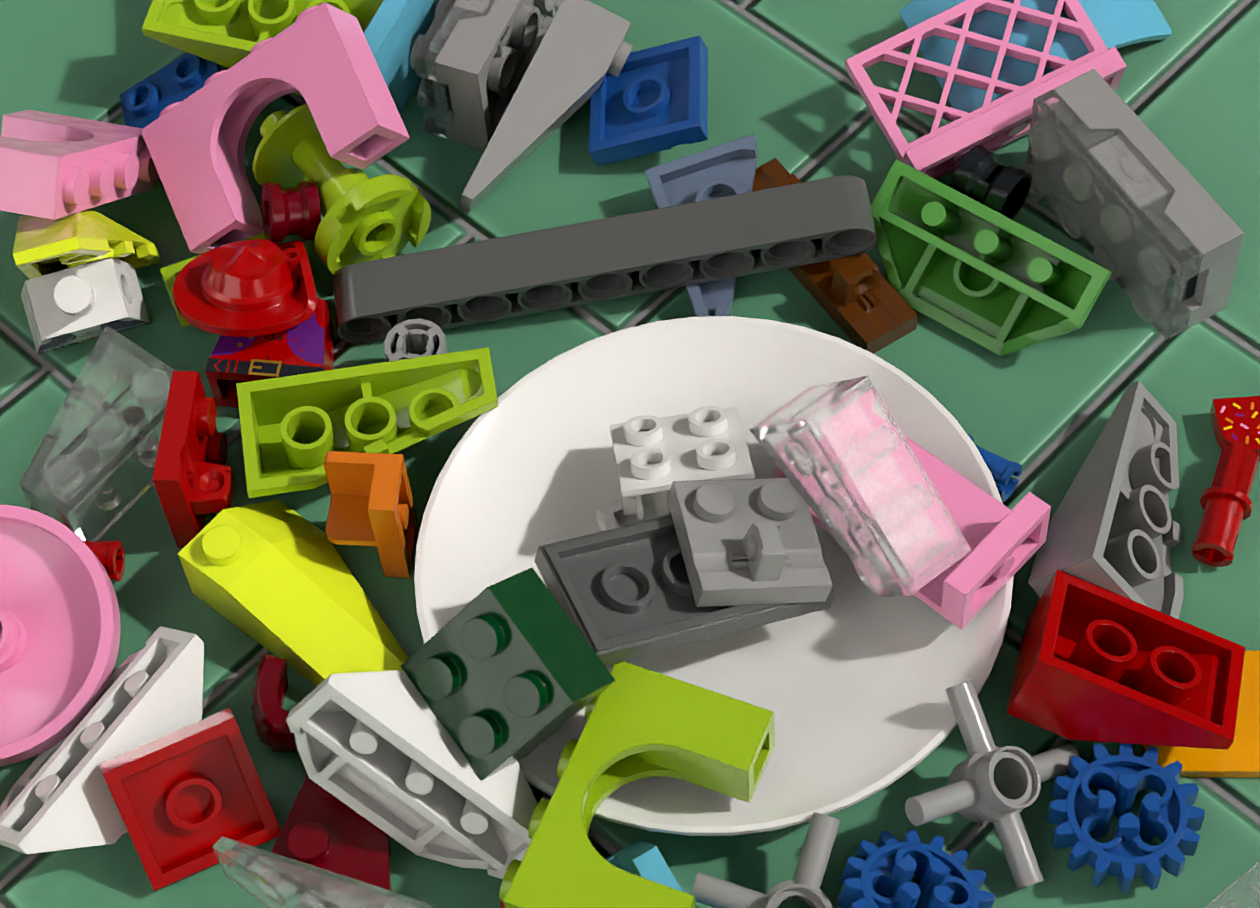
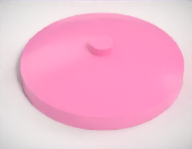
(54, 632)

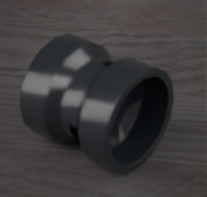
(992, 183)

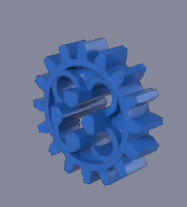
(1126, 856)
(882, 876)

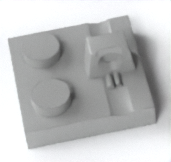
(748, 542)

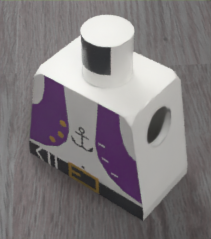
(81, 301)

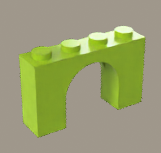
(633, 732)

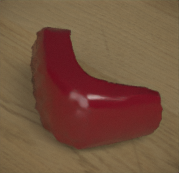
(267, 704)

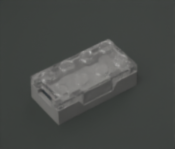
(475, 63)
(1132, 204)

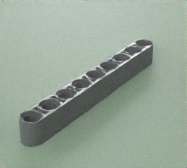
(606, 258)

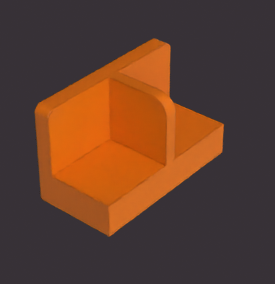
(372, 507)

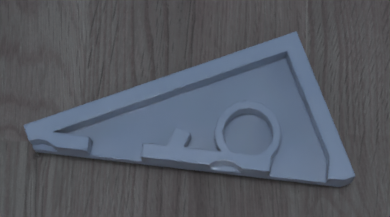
(705, 176)

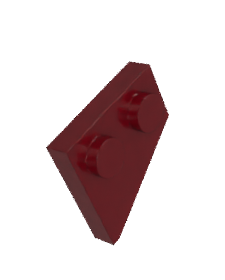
(334, 838)

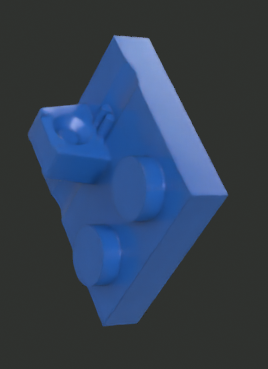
(652, 103)

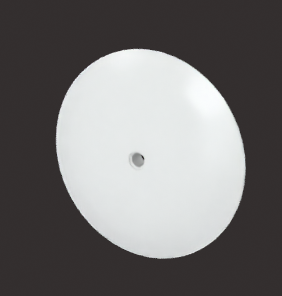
(848, 685)

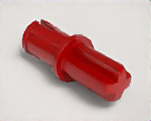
(1225, 505)

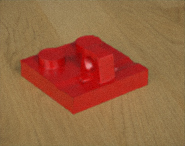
(191, 459)
(187, 795)

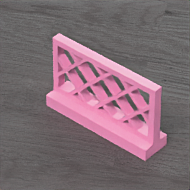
(995, 121)

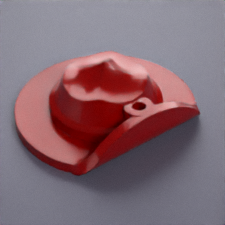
(247, 288)

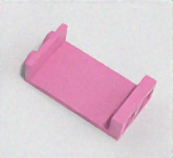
(997, 536)

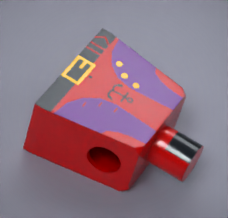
(280, 354)

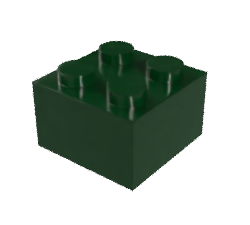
(507, 672)

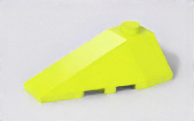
(75, 240)
(289, 591)

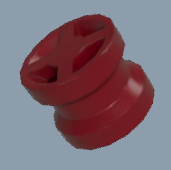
(290, 210)

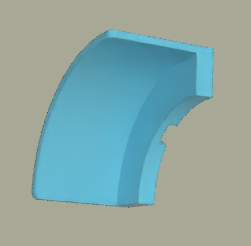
(1116, 22)

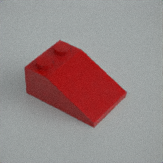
(1123, 672)

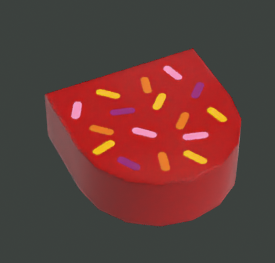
(1237, 421)

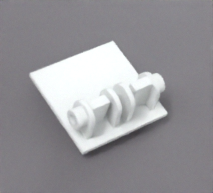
(676, 448)

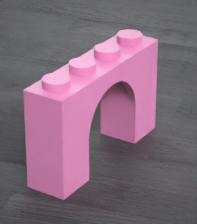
(204, 137)
(69, 164)

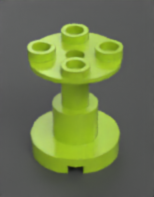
(361, 214)

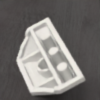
(399, 768)
(63, 793)

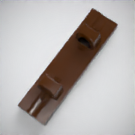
(848, 287)

